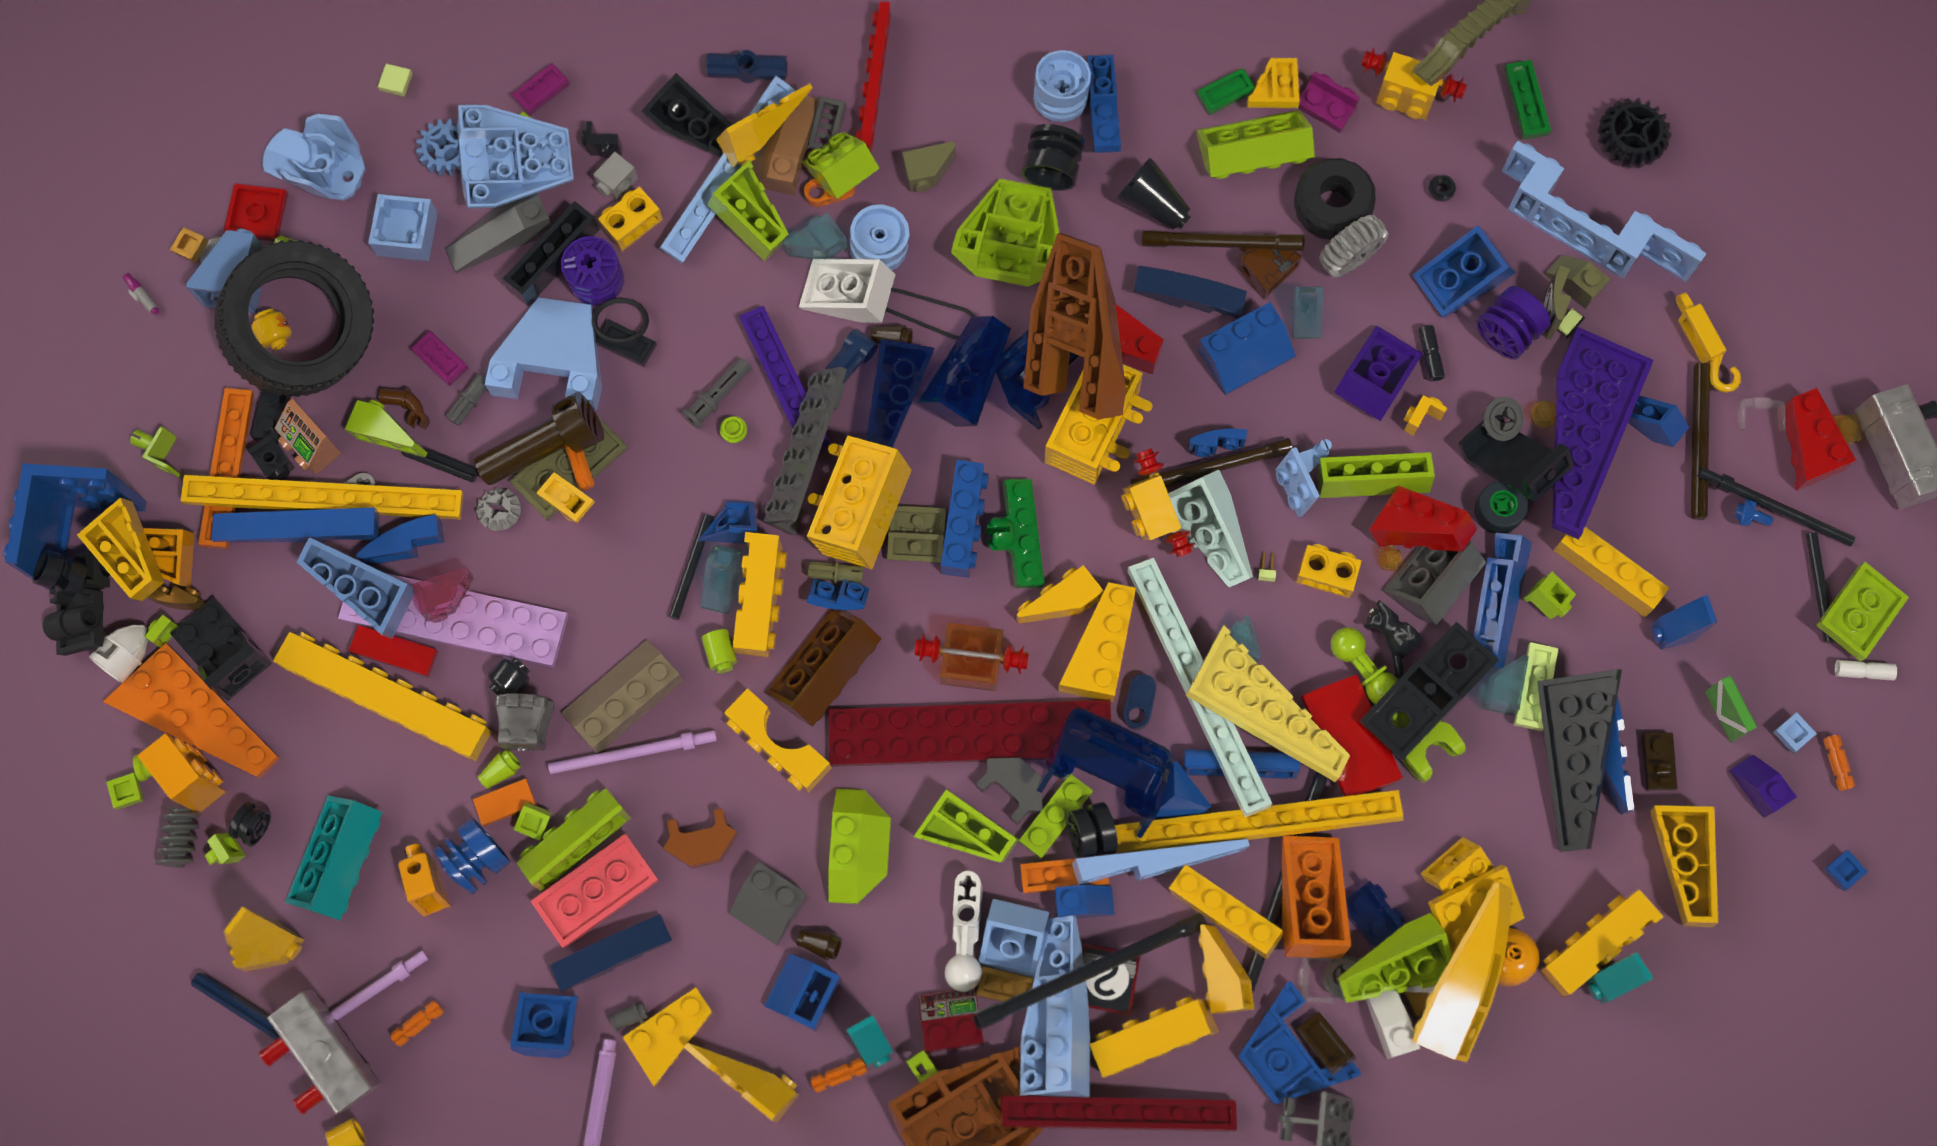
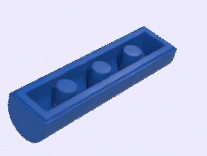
(1267, 764)

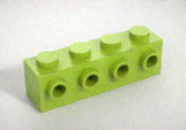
(1374, 474)

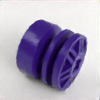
(597, 283)
(1513, 322)

